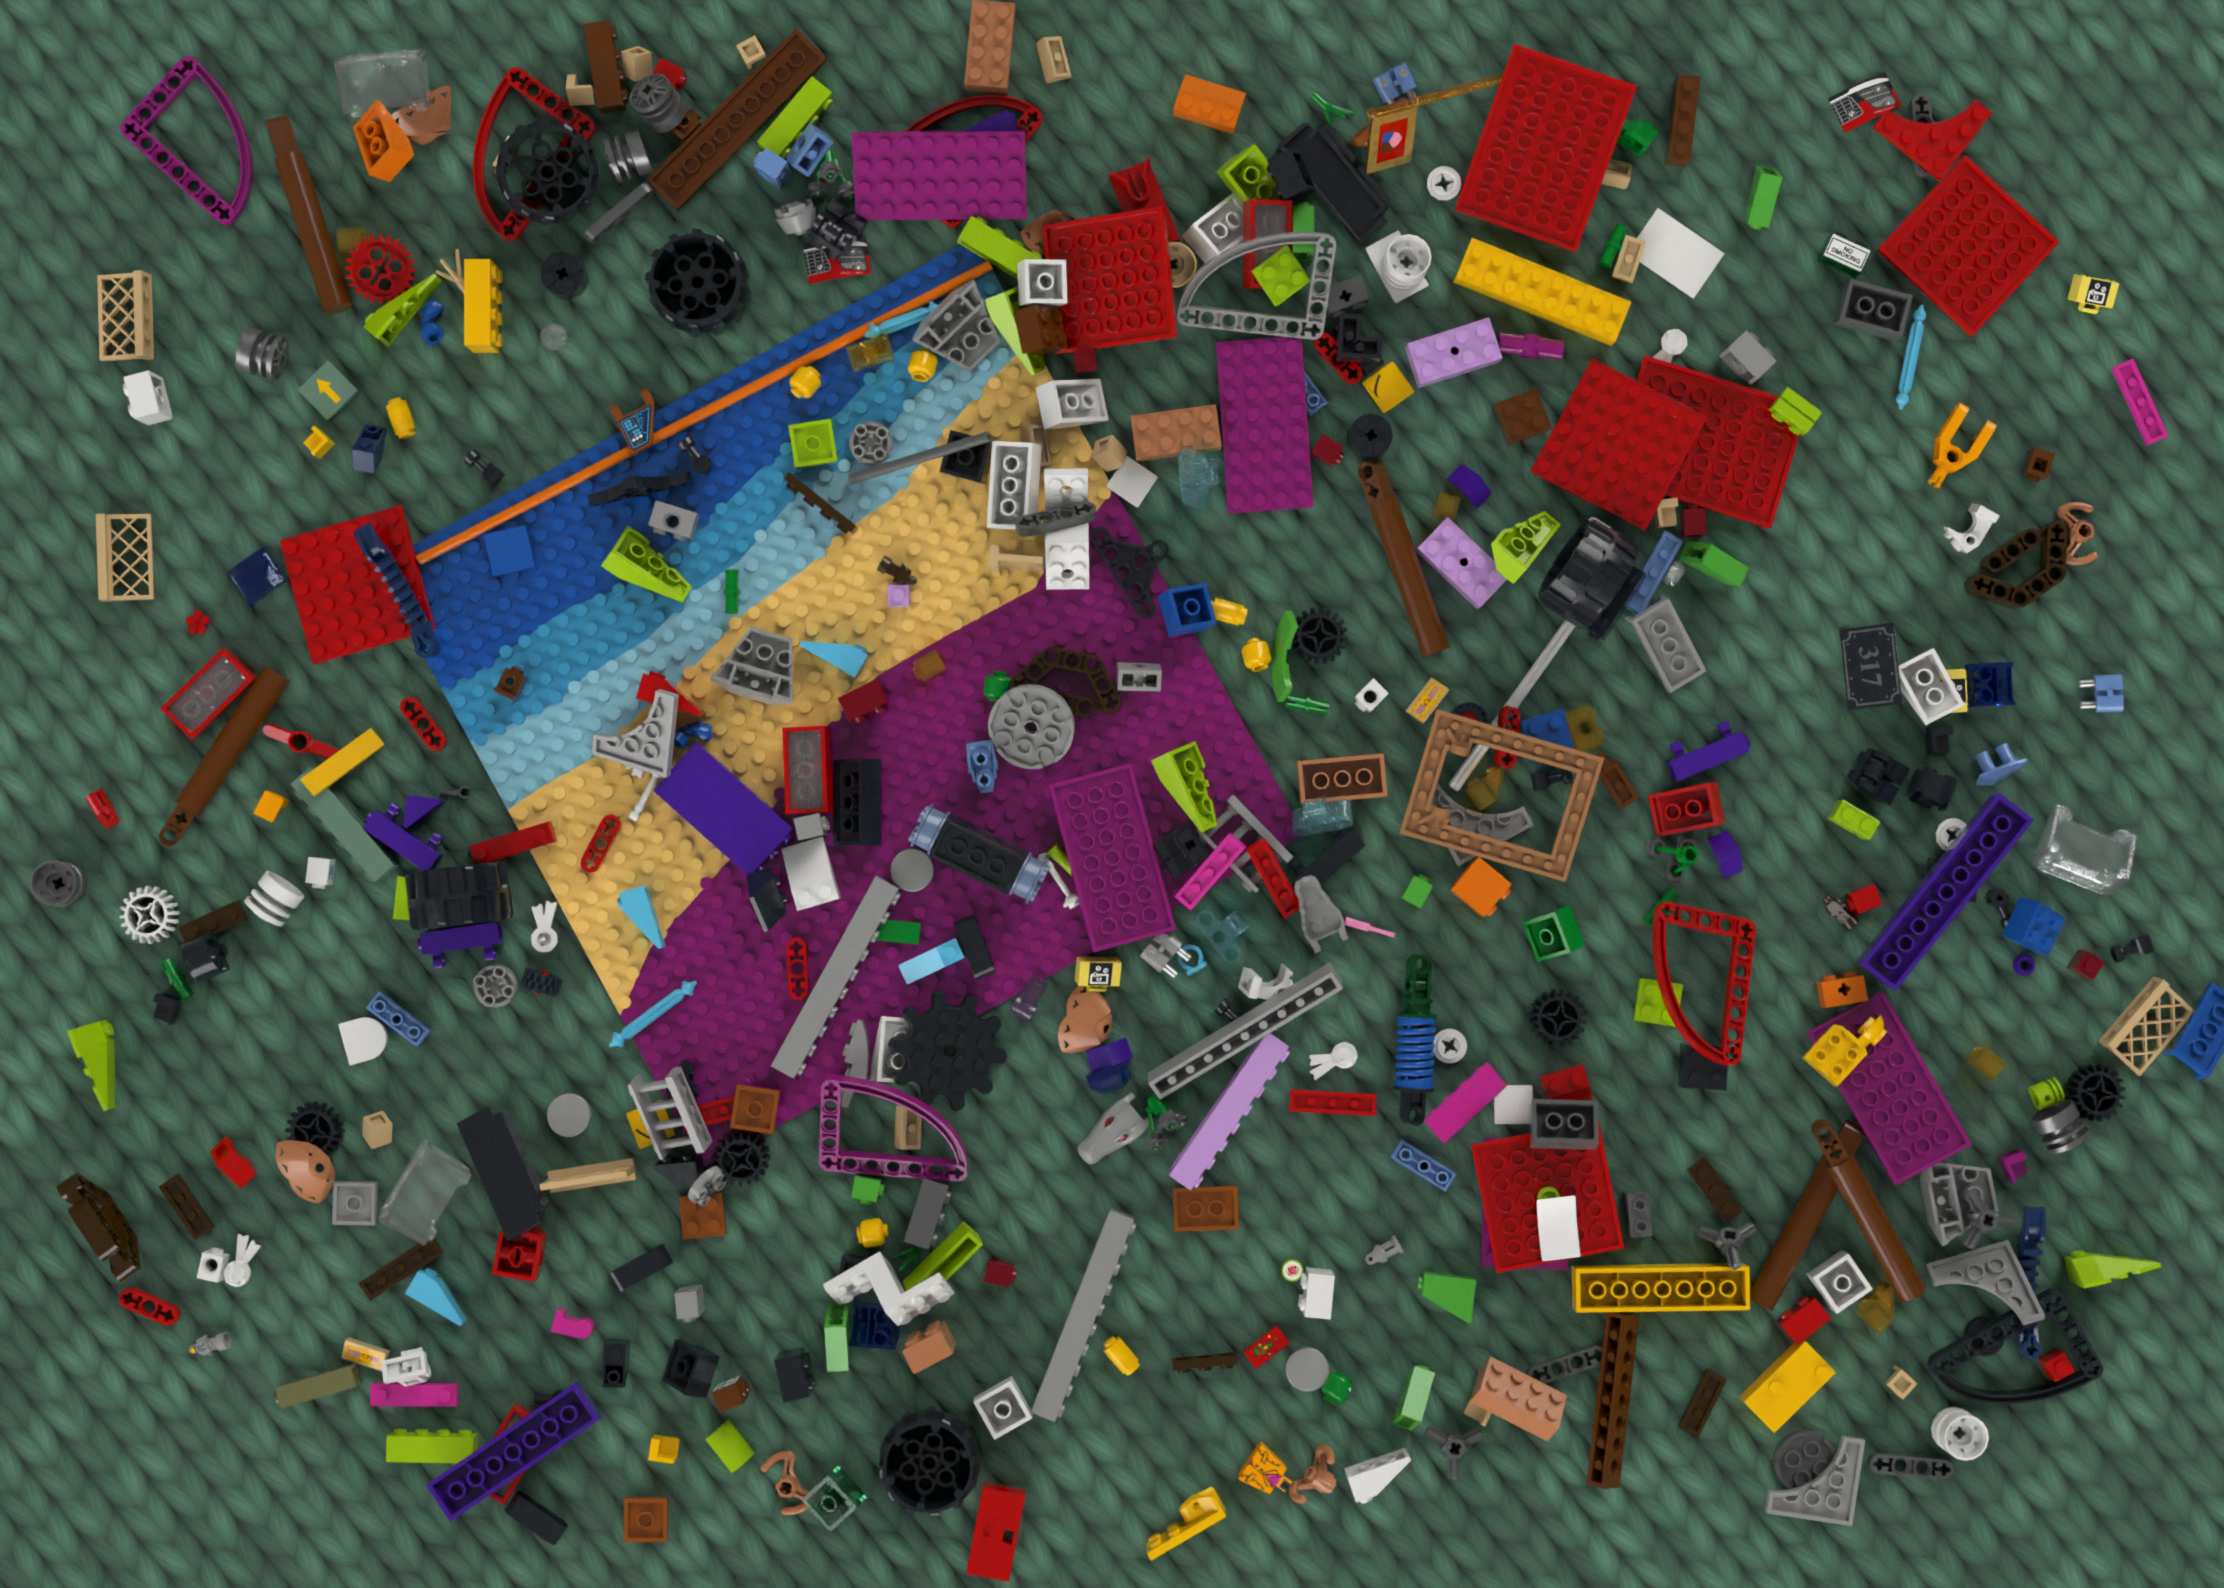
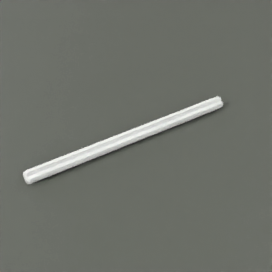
(1515, 700)

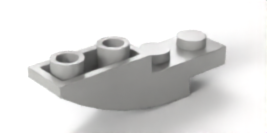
(857, 1054)

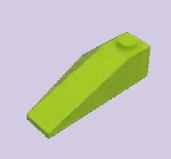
(1248, 176)
(1001, 310)
(394, 316)
(1519, 545)
(639, 564)
(1184, 778)
(96, 1047)
(2098, 1269)

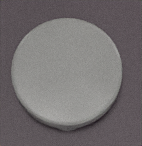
(870, 443)
(912, 870)
(495, 986)
(569, 1115)
(706, 1185)
(1307, 1369)

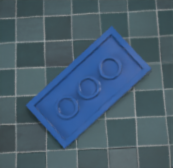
(2203, 1034)

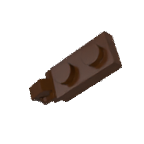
(1616, 782)

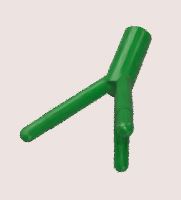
(1322, 103)
(915, 1251)

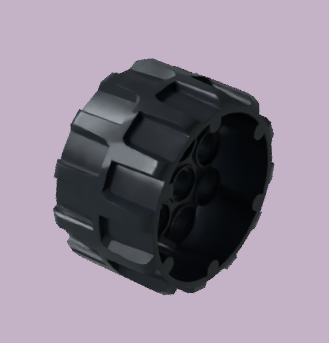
(578, 144)
(672, 252)
(1587, 573)
(458, 895)
(922, 1502)

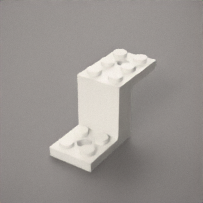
(1067, 546)
(880, 1275)

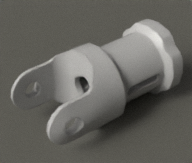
(1379, 1253)

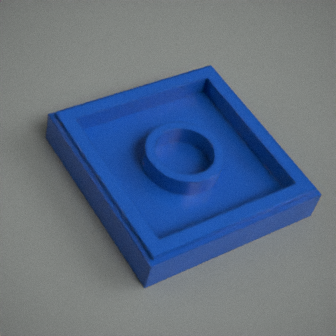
(509, 551)

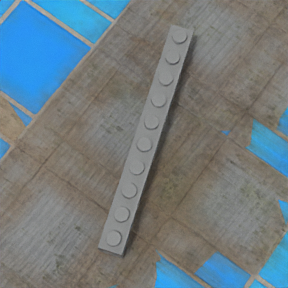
(835, 976)
(1245, 1030)
(1082, 1315)

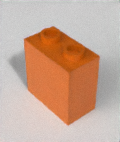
(1481, 887)

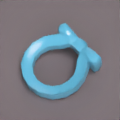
(1190, 971)

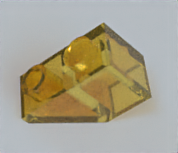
(1487, 789)
(1879, 1309)

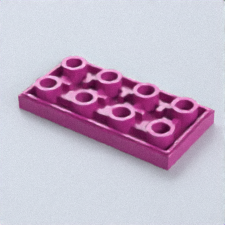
(1465, 1102)

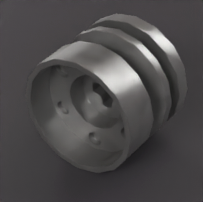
(658, 103)
(628, 155)
(262, 354)
(46, 887)
(2060, 1127)

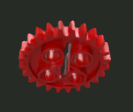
(361, 258)

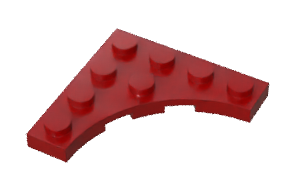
(1933, 144)

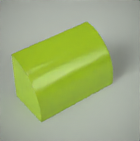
(730, 1446)

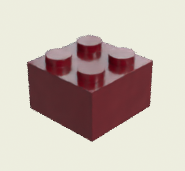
(864, 702)

